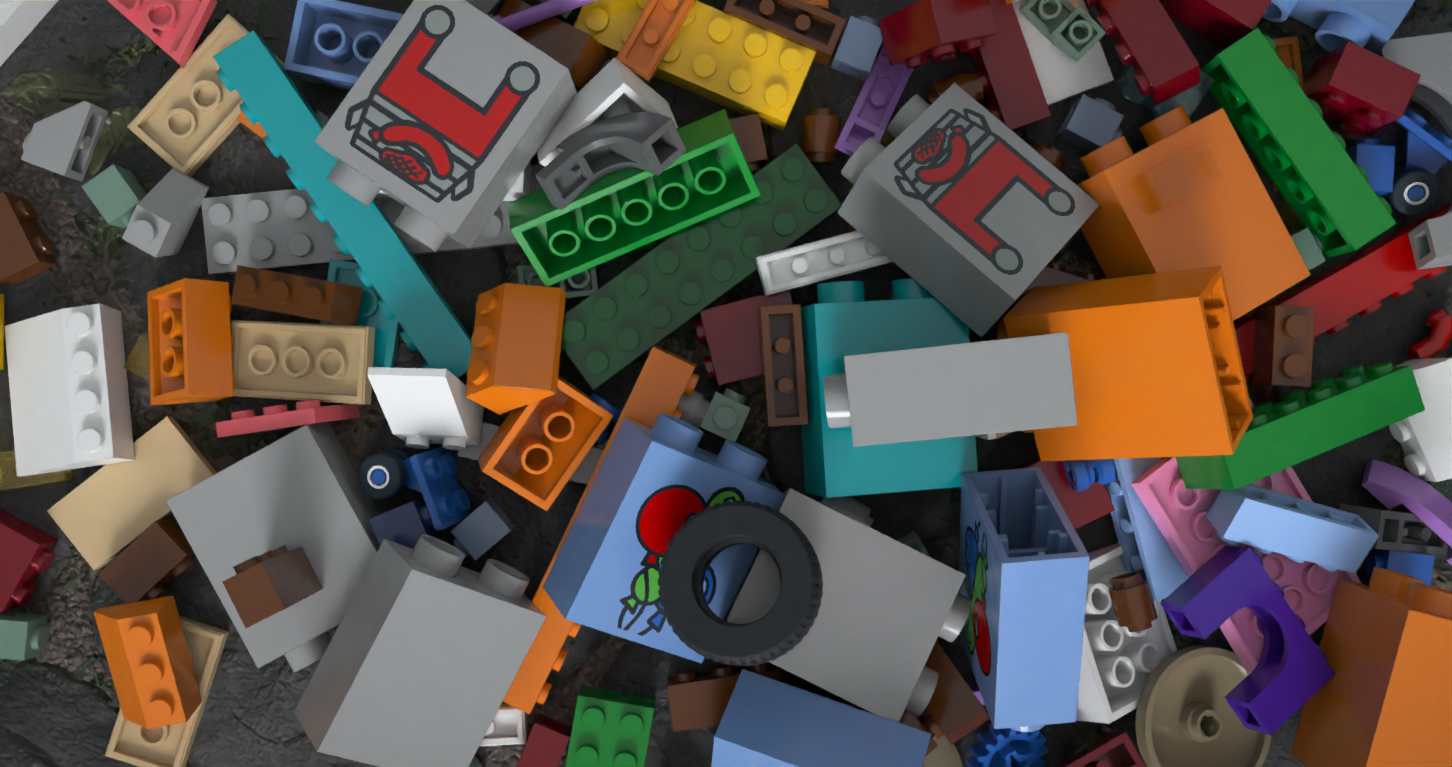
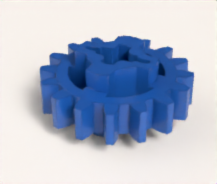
(1008, 749)

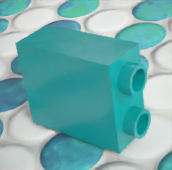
(849, 326)

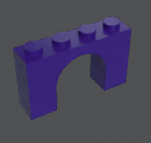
(1290, 663)

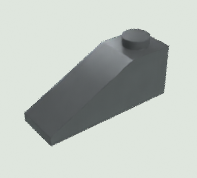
(1399, 530)

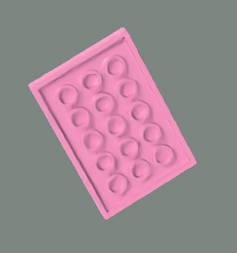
(1193, 540)

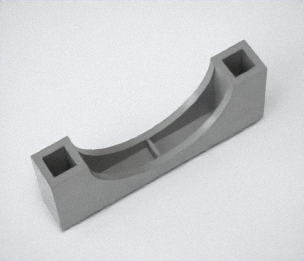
(1431, 59)

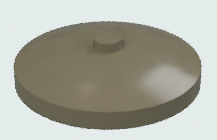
(1186, 715)

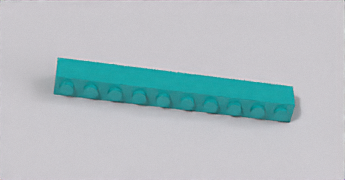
(360, 230)

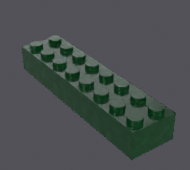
(694, 269)

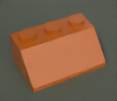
(190, 342)
(515, 346)
(544, 443)
(149, 661)

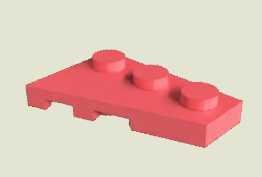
(169, 23)
(280, 418)

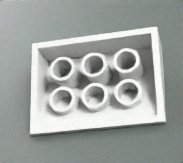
(69, 390)
(1112, 658)

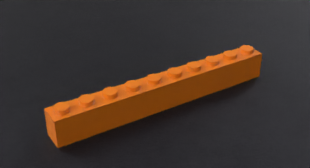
(657, 390)

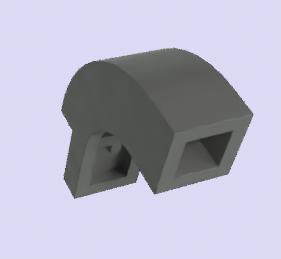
(610, 145)

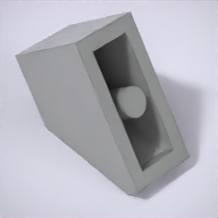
(66, 140)
(166, 214)

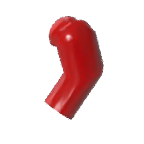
(1438, 337)

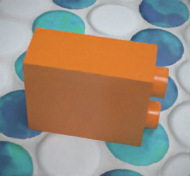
(1217, 225)
(1148, 365)
(1389, 679)

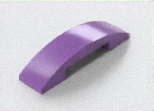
(874, 104)
(1397, 486)

